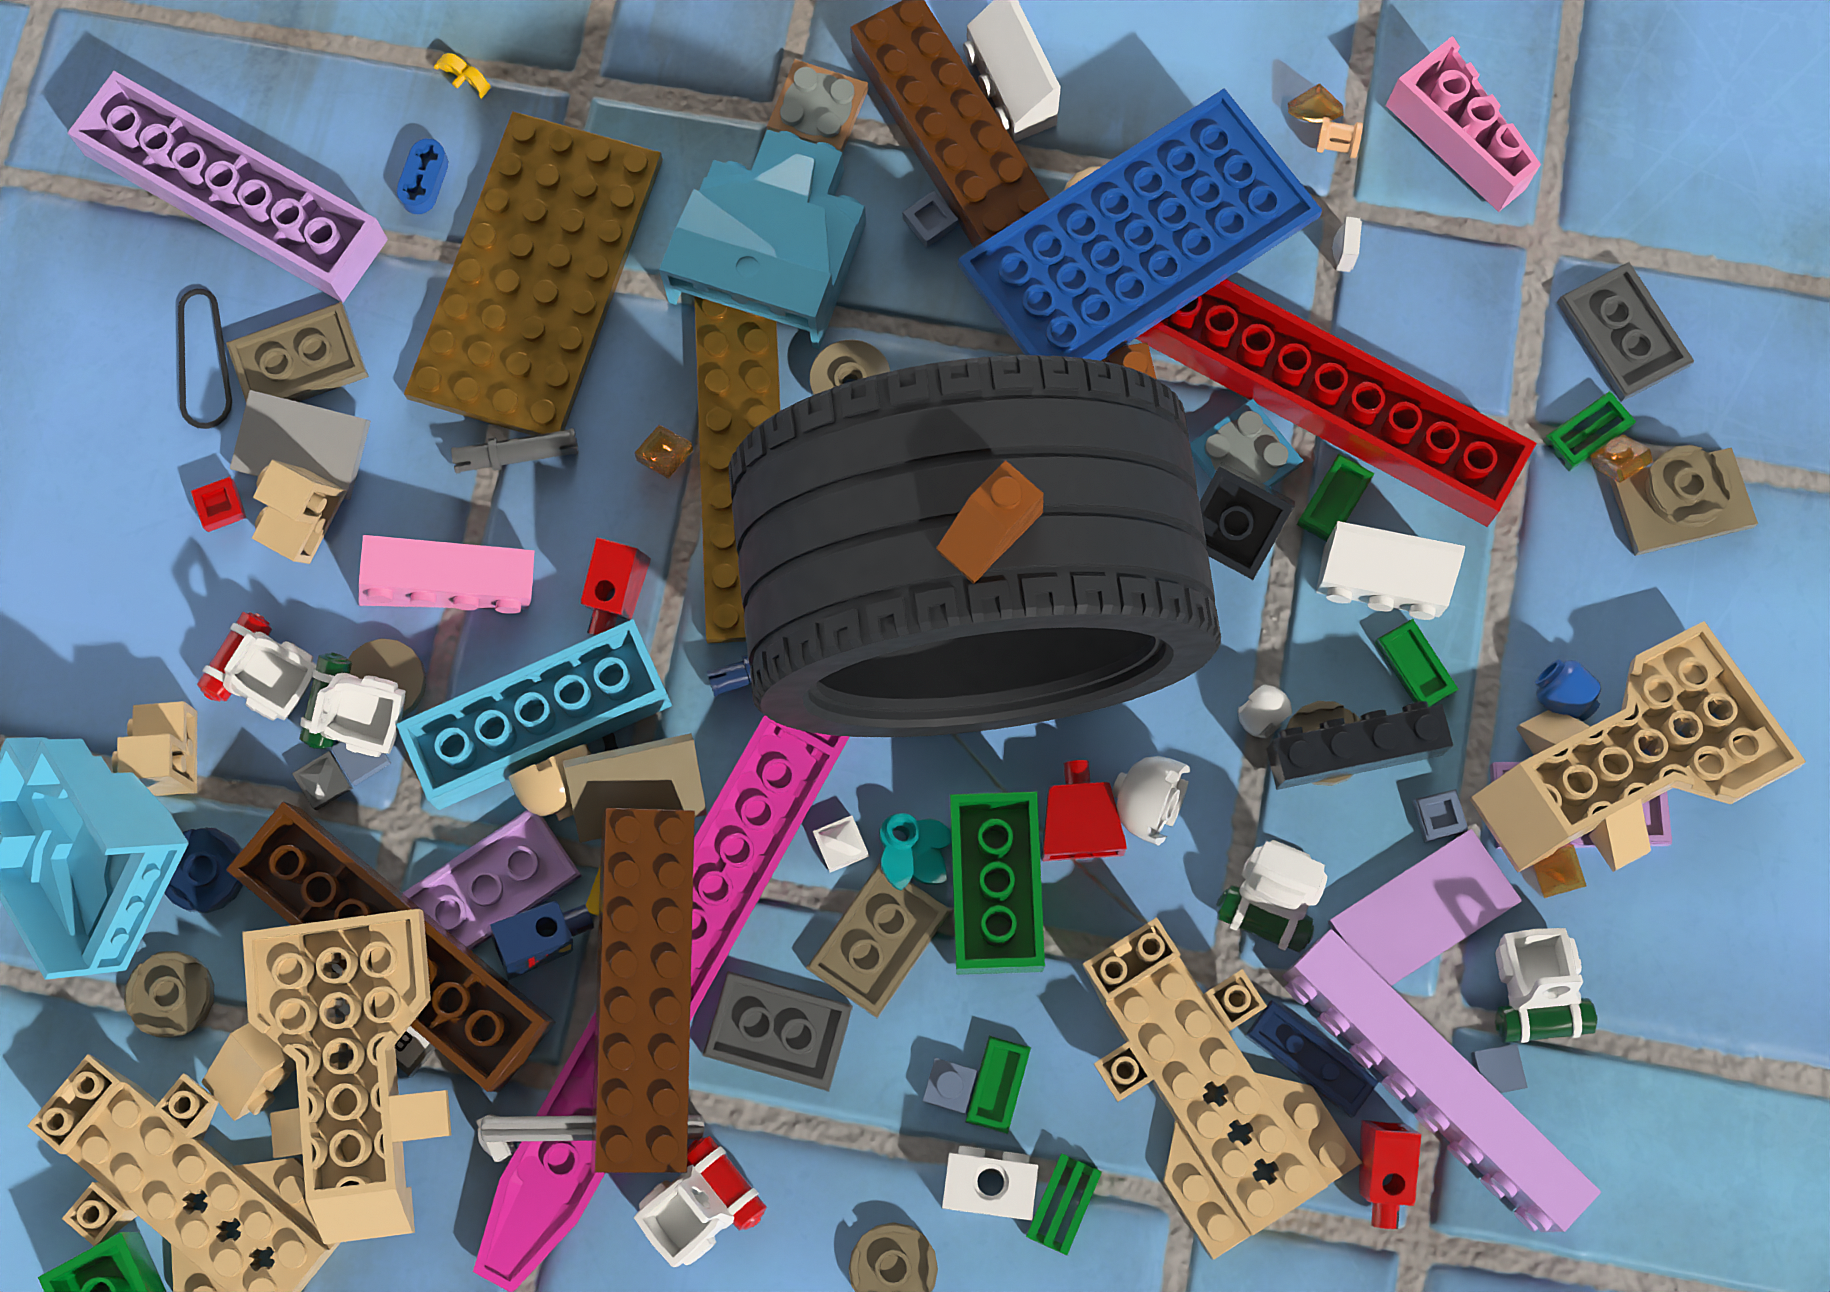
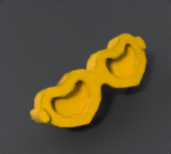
(455, 65)

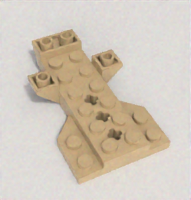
(1599, 775)
(1180, 1045)
(352, 1116)
(154, 1164)

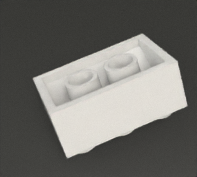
(1013, 69)
(1389, 570)

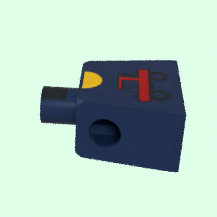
(523, 948)

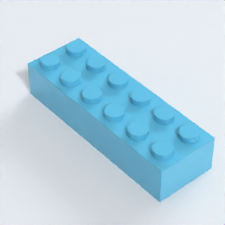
(533, 715)

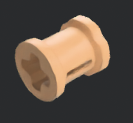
(1339, 137)

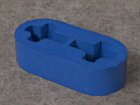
(415, 172)

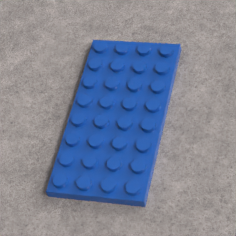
(1141, 235)

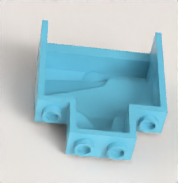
(769, 235)
(80, 855)

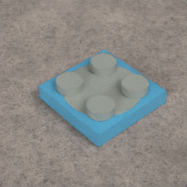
(1248, 444)

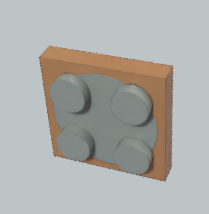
(818, 105)

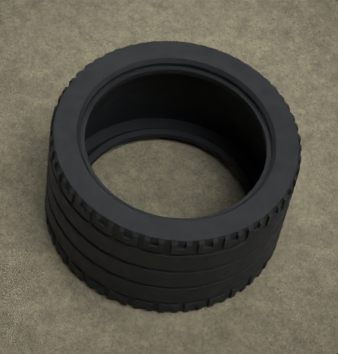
(882, 637)

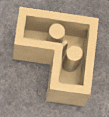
(297, 510)
(160, 748)
(247, 1072)

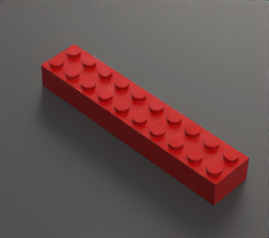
(1346, 398)

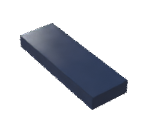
(1311, 1058)

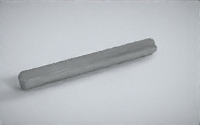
(555, 1128)

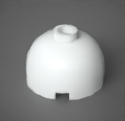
(1150, 796)

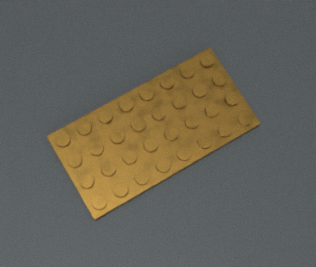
(534, 276)

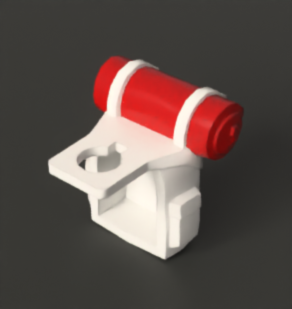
(259, 669)
(693, 1208)

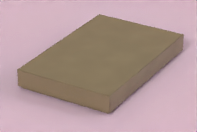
(299, 356)
(1652, 533)
(639, 776)
(878, 942)

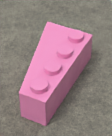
(1464, 125)
(444, 575)

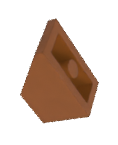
(991, 521)

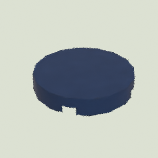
(201, 876)

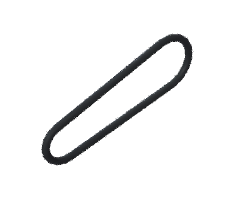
(182, 378)

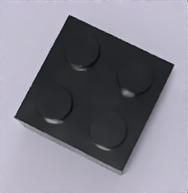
(1242, 519)

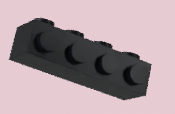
(1359, 746)

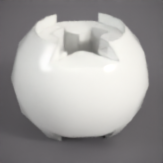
(1264, 711)

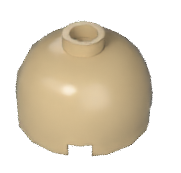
(544, 786)

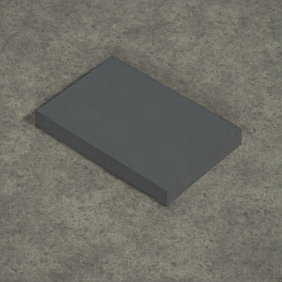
(1625, 331)
(778, 1031)

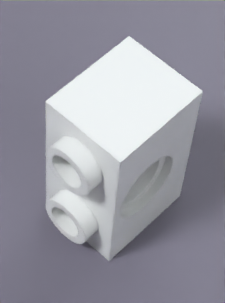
(1014, 1199)

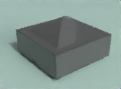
(322, 780)

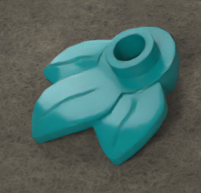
(918, 855)

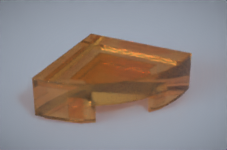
(1315, 104)

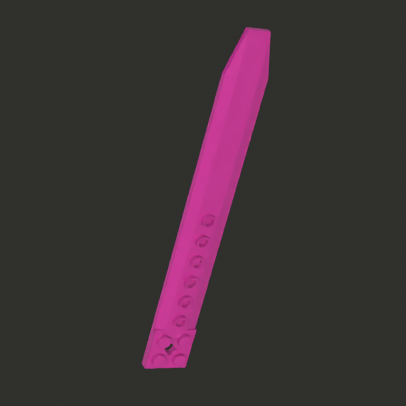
(733, 862)

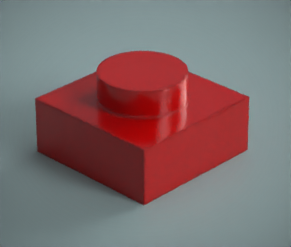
(218, 504)

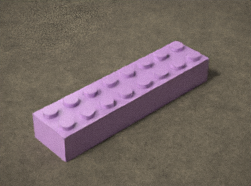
(228, 186)
(1440, 1085)

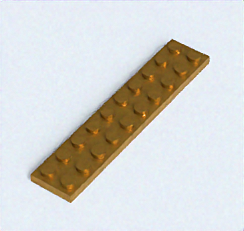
(735, 395)

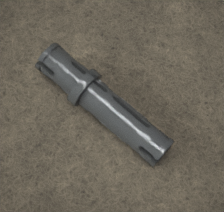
(515, 450)

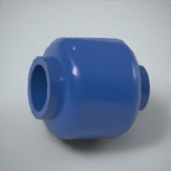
(1568, 689)

